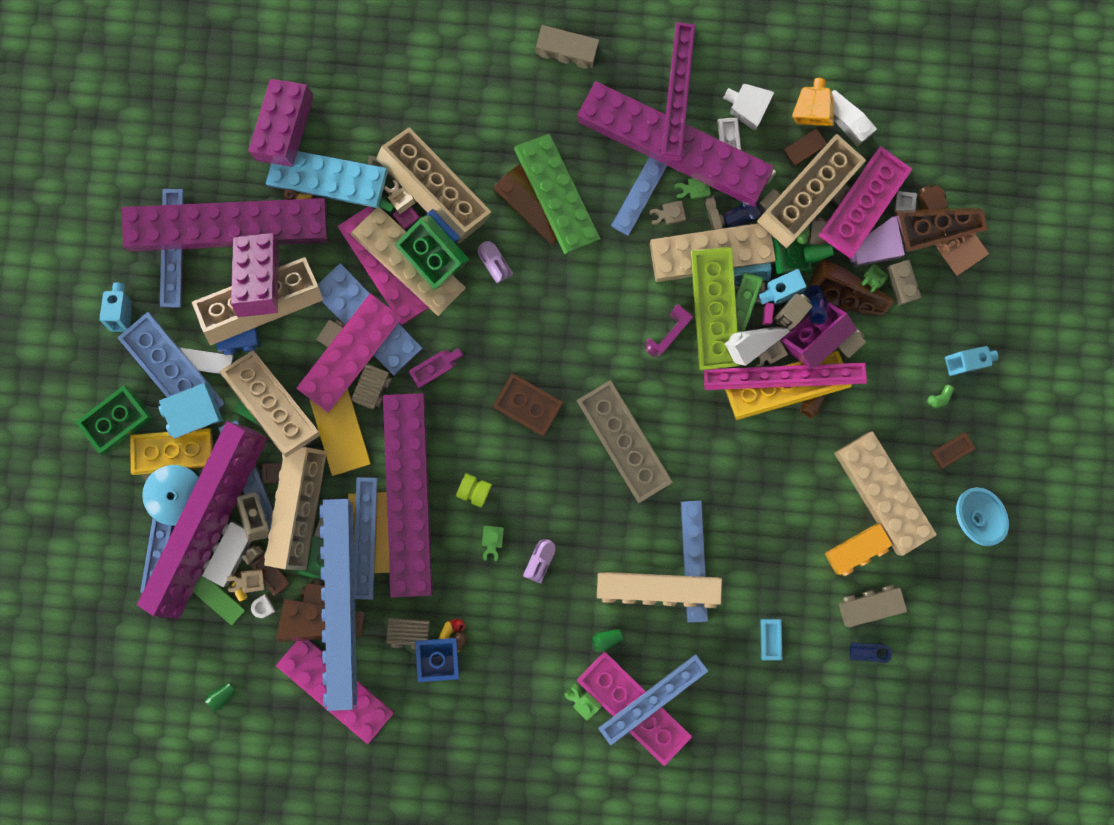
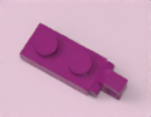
(435, 367)

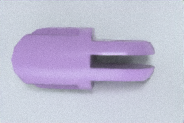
(494, 261)
(540, 560)

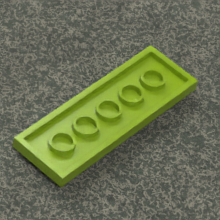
(714, 305)

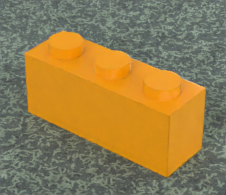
(858, 550)

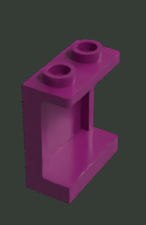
(680, 316)

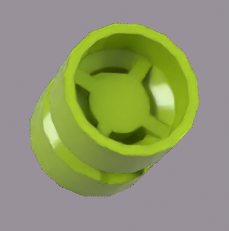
(473, 490)

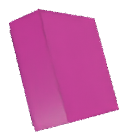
(406, 218)
(767, 317)

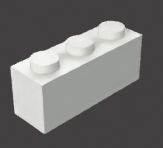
(226, 554)

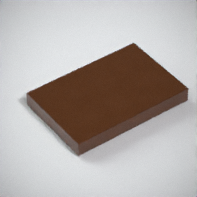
(527, 404)

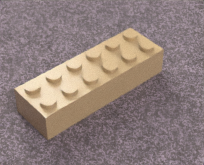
(432, 183)
(811, 191)
(672, 254)
(295, 291)
(885, 493)
(295, 509)
(663, 588)

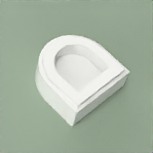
(262, 607)

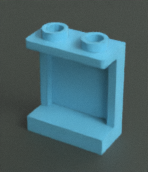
(190, 410)

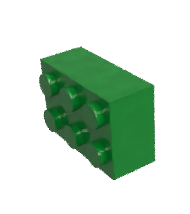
(431, 252)
(114, 420)

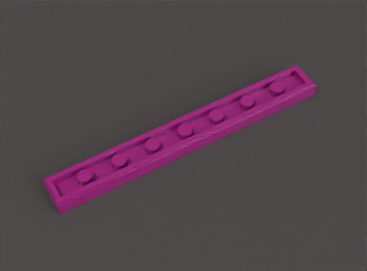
(678, 92)

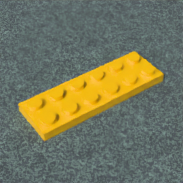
(759, 400)

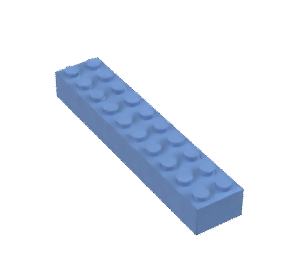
(339, 605)

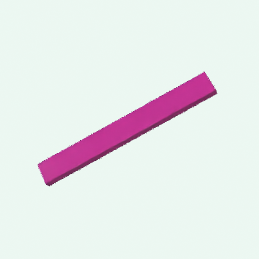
(785, 376)

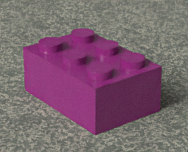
(814, 342)

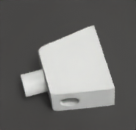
(749, 104)

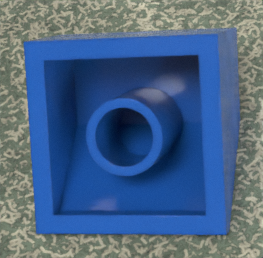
(437, 659)

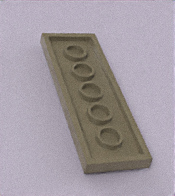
(624, 441)

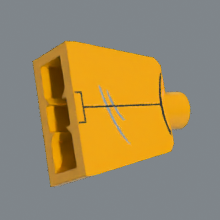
(815, 105)

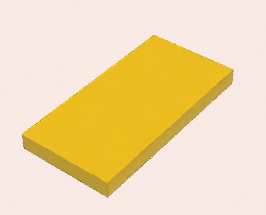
(341, 436)
(160, 449)
(382, 545)

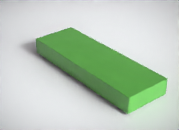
(746, 298)
(218, 600)

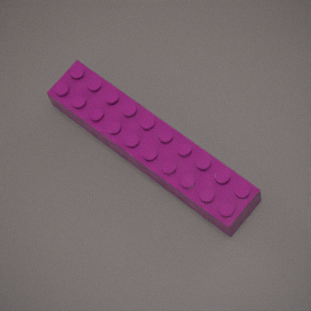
(702, 155)
(217, 223)
(407, 495)
(202, 521)

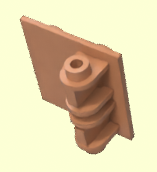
(962, 252)

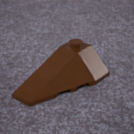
(519, 195)
(847, 291)

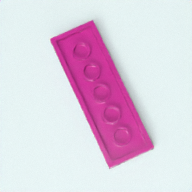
(865, 202)
(395, 293)
(349, 353)
(305, 667)
(616, 690)

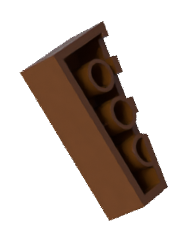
(935, 226)
(304, 622)

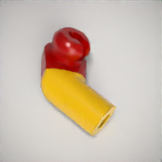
(450, 627)

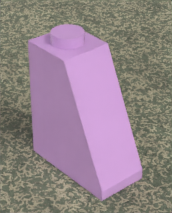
(880, 245)

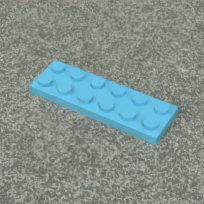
(330, 179)

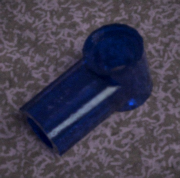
(742, 214)
(819, 304)
(868, 652)

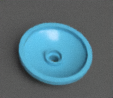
(160, 483)
(982, 516)

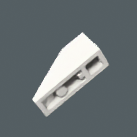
(852, 120)
(750, 344)

